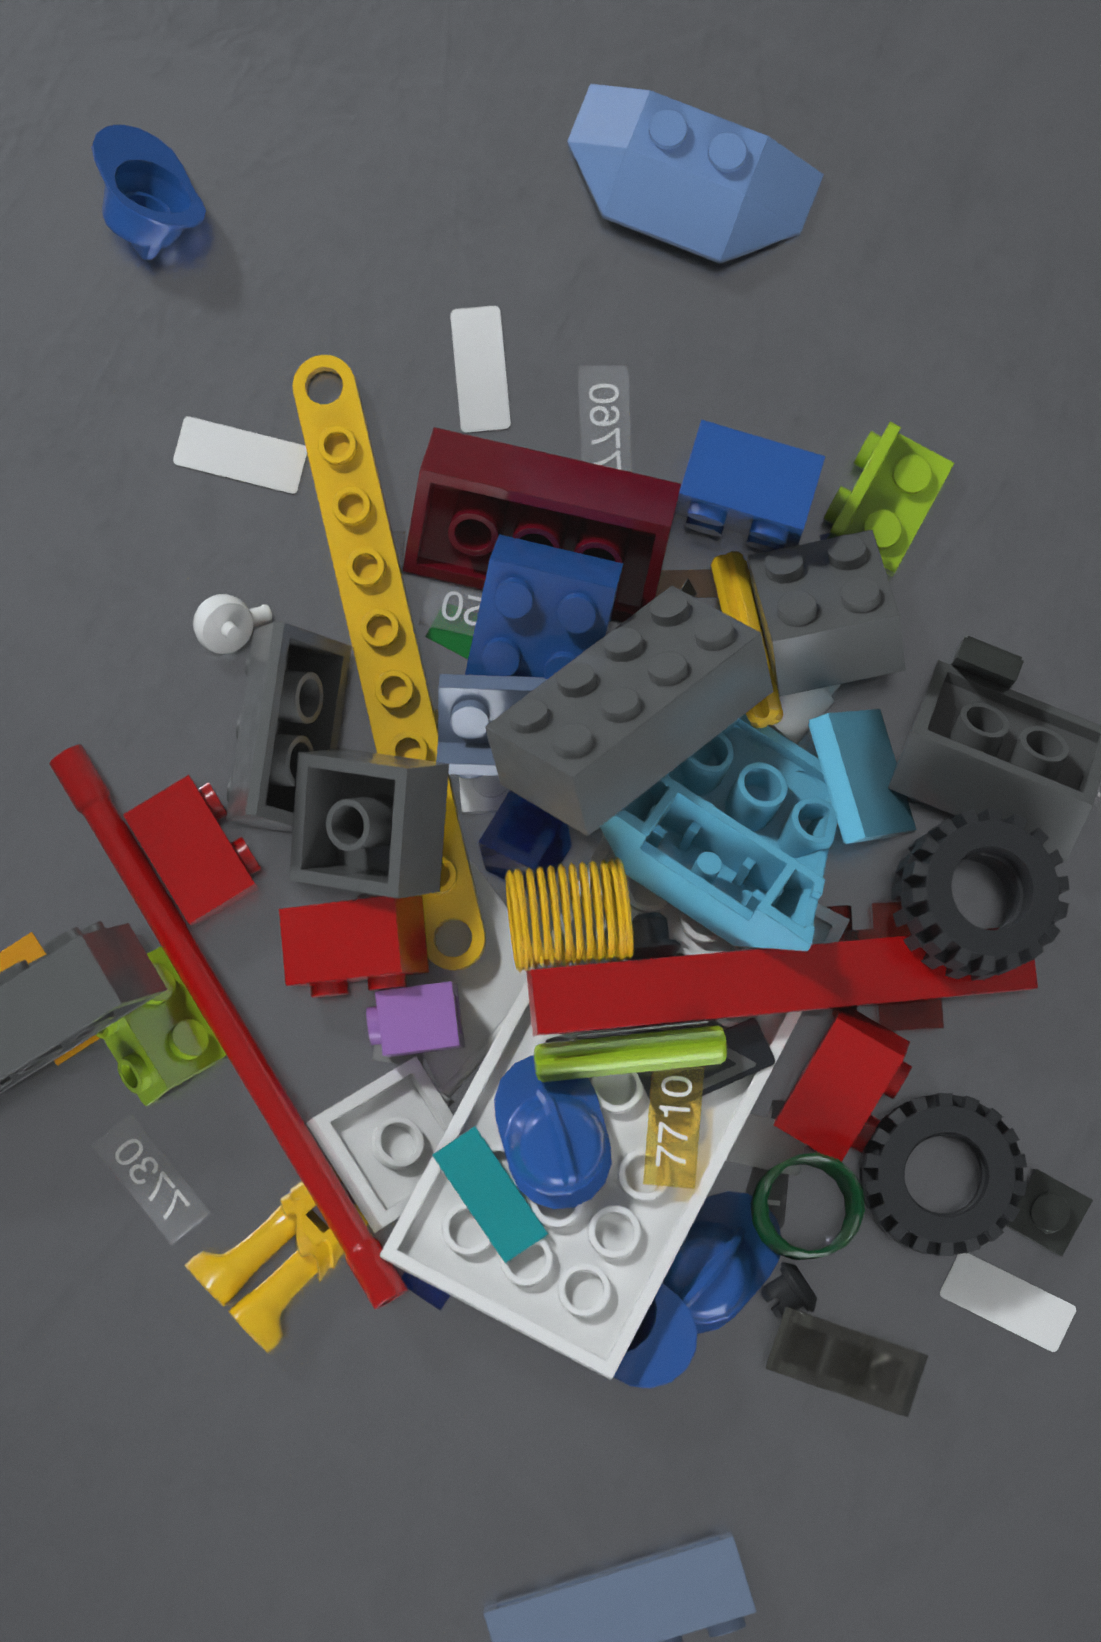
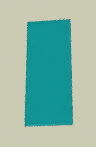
(490, 1194)

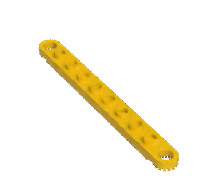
(382, 624)

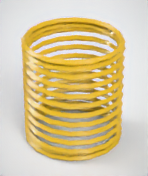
(616, 909)

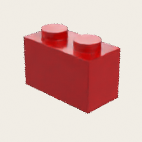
(192, 849)
(354, 942)
(843, 1084)

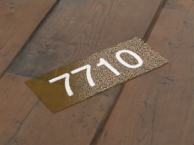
(673, 1127)

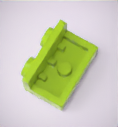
(162, 1039)

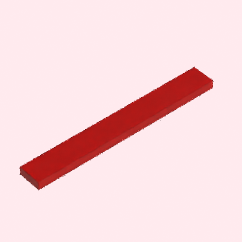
(746, 985)

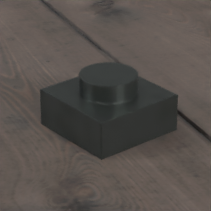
(1049, 1212)

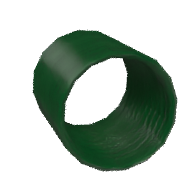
(847, 1184)

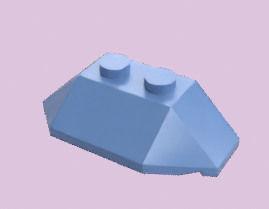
(688, 174)

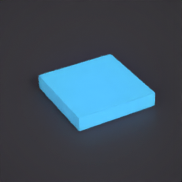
(857, 773)

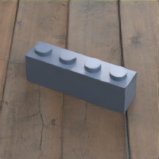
(636, 1601)

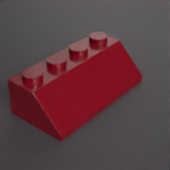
(488, 488)

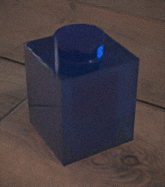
(523, 839)

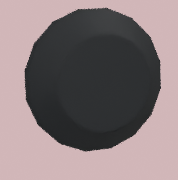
(652, 937)
(791, 1290)

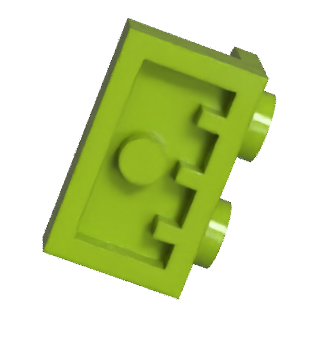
(891, 493)

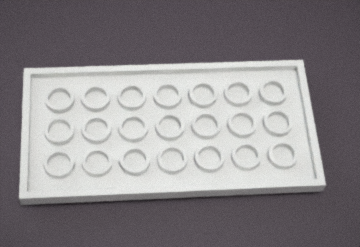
(607, 1257)

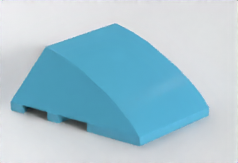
(735, 838)

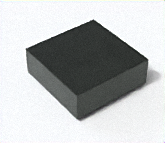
(988, 661)

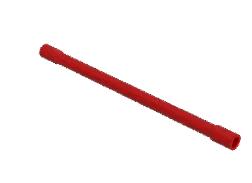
(362, 1251)

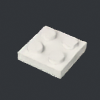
(384, 1139)

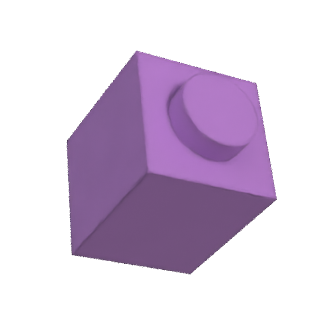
(416, 1019)

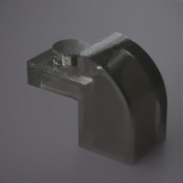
(846, 1361)

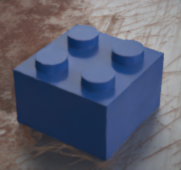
(748, 487)
(540, 609)

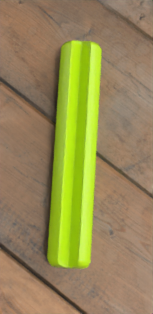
(630, 1053)

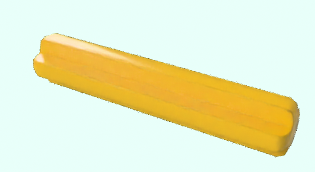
(738, 602)

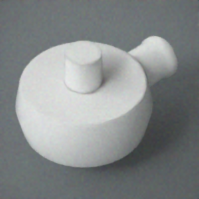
(226, 623)

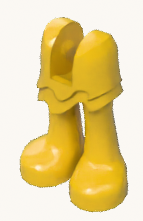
(228, 1272)

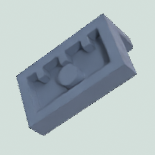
(465, 709)

